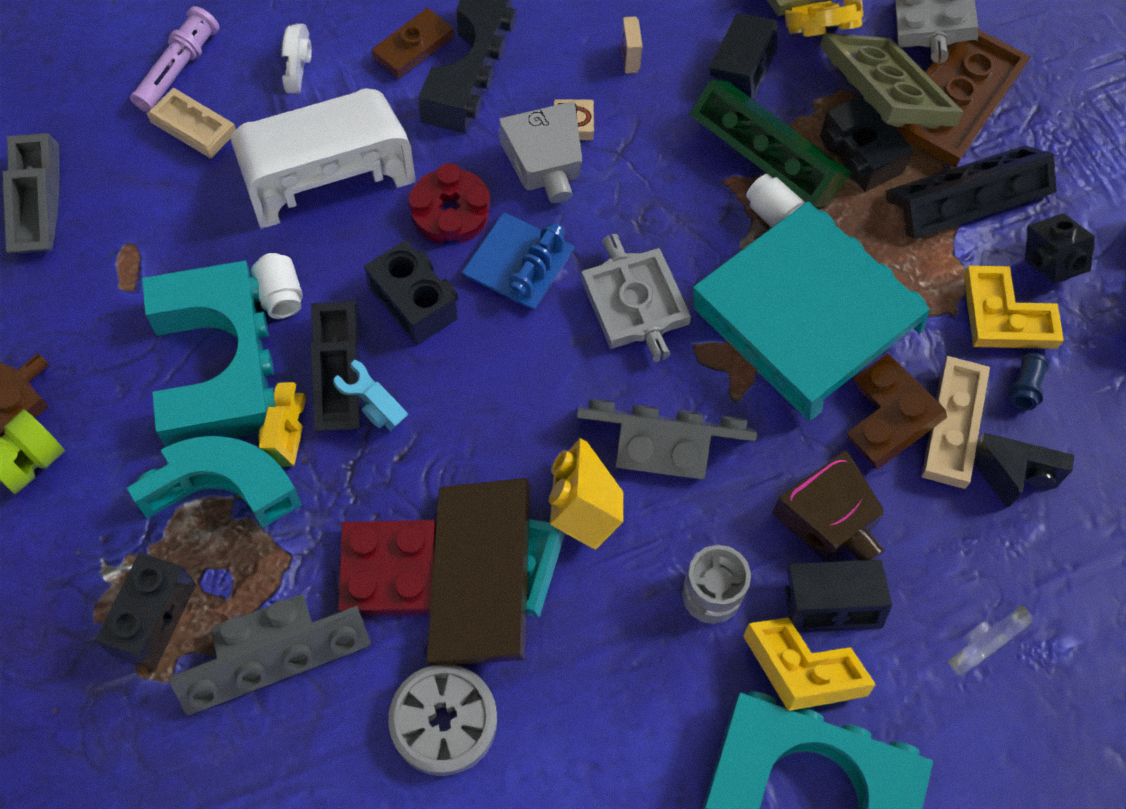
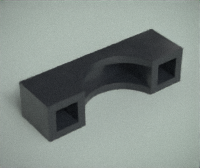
(454, 91)

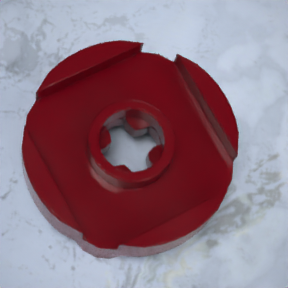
(444, 185)

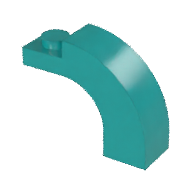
(217, 464)

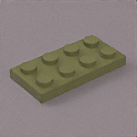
(890, 81)

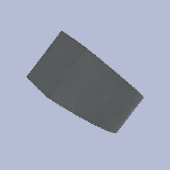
(31, 193)

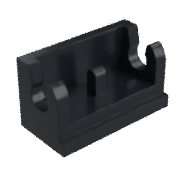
(746, 52)
(837, 595)

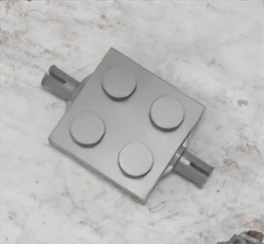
(935, 24)
(635, 298)

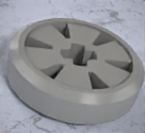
(470, 732)

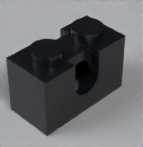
(866, 143)

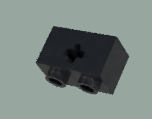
(146, 611)

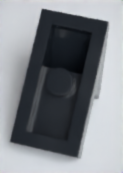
(1009, 462)

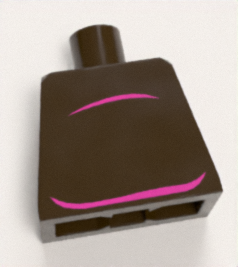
(833, 511)

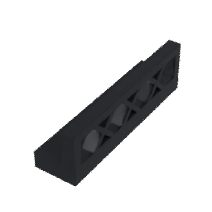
(974, 190)

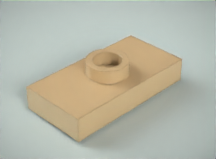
(191, 122)

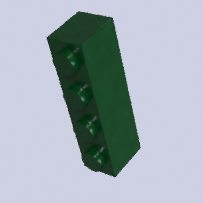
(769, 143)

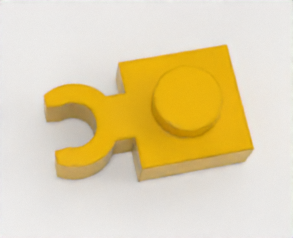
(281, 429)

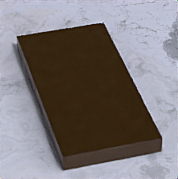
(480, 573)

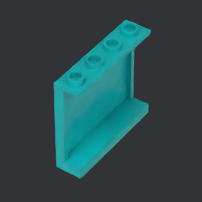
(808, 307)

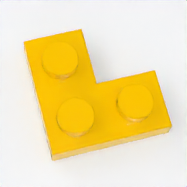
(1001, 321)
(802, 676)

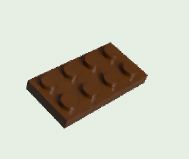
(977, 81)

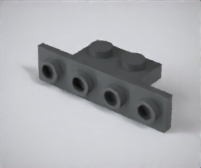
(662, 442)
(267, 649)

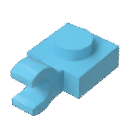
(380, 405)

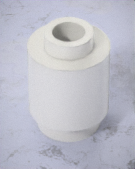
(772, 199)
(278, 285)

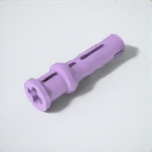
(181, 43)

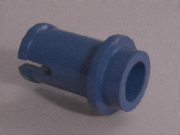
(1027, 390)

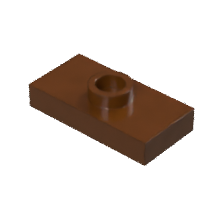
(412, 43)

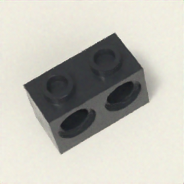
(405, 295)

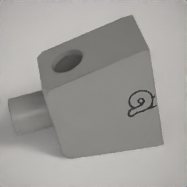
(544, 148)

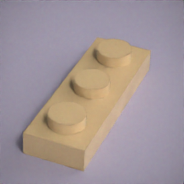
(954, 440)

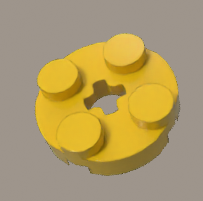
(815, 17)

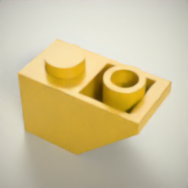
(584, 496)

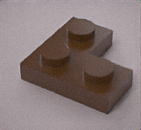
(902, 415)

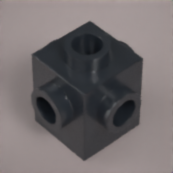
(1059, 248)

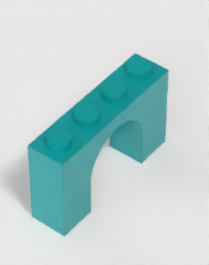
(238, 397)
(764, 733)

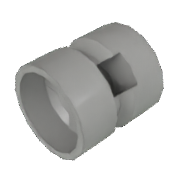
(716, 584)

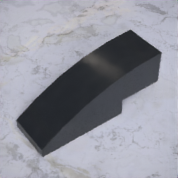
(332, 351)

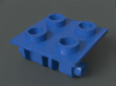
(520, 259)

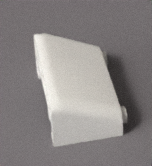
(320, 147)

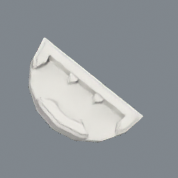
(298, 49)

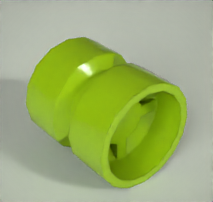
(36, 447)

